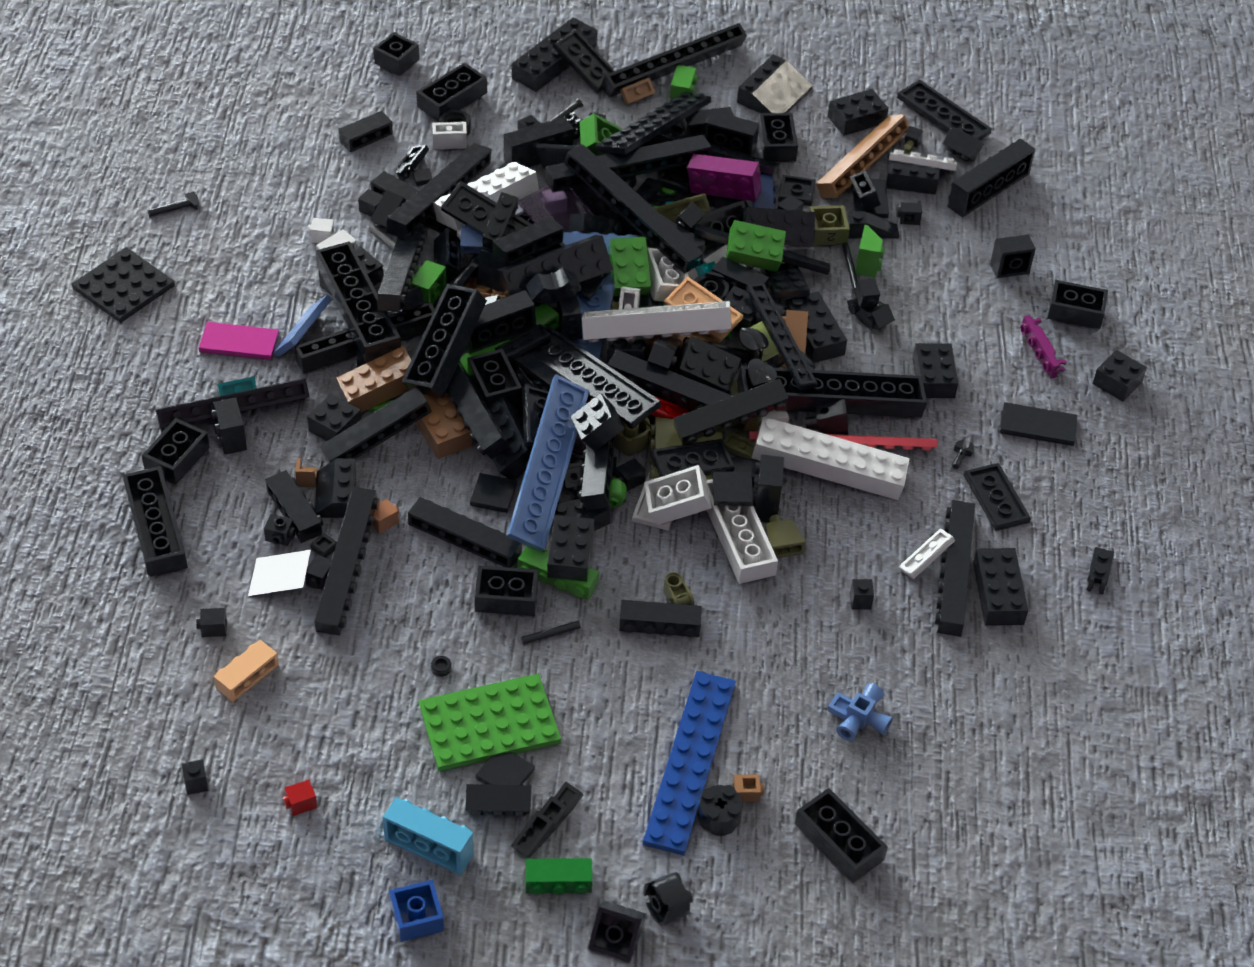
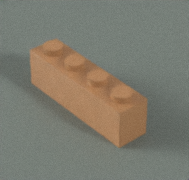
(797, 325)

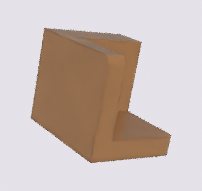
(305, 475)

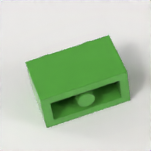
(683, 81)

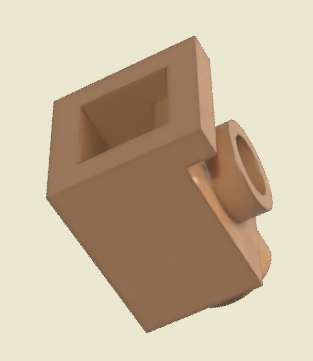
(748, 787)

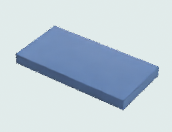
(302, 326)

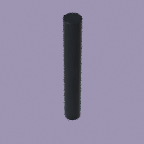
(550, 632)

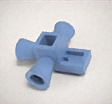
(859, 712)

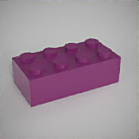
(724, 177)

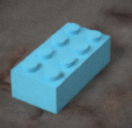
(428, 835)

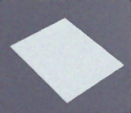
(279, 572)

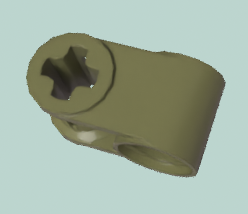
(676, 590)

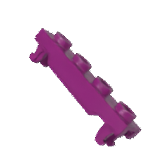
(1041, 345)

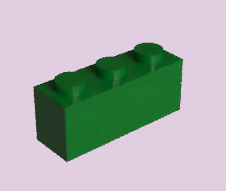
(559, 875)

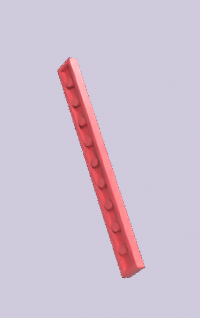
(871, 441)

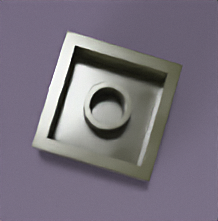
(830, 225)

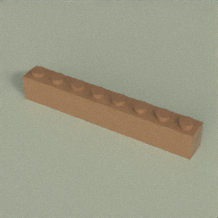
(862, 156)

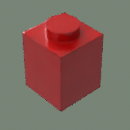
(300, 798)

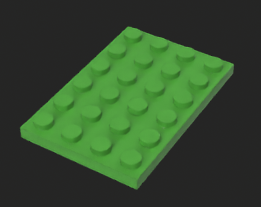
(489, 722)

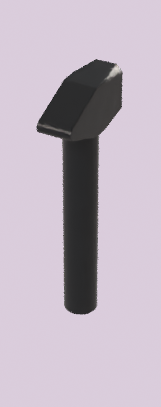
(191, 200)

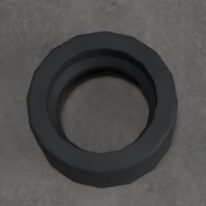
(456, 116)

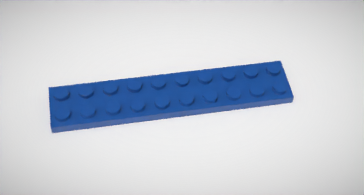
(689, 763)

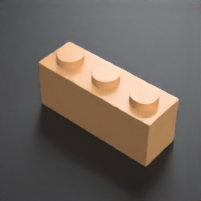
(246, 670)

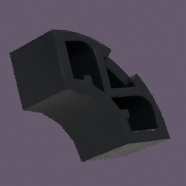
(553, 286)
(872, 317)

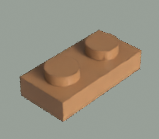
(637, 91)

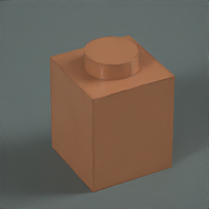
(385, 516)

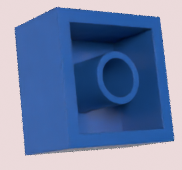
(416, 910)

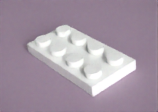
(930, 160)

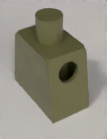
(784, 537)

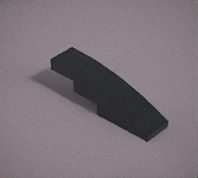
(547, 820)

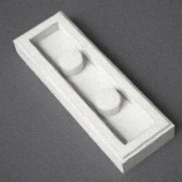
(926, 553)

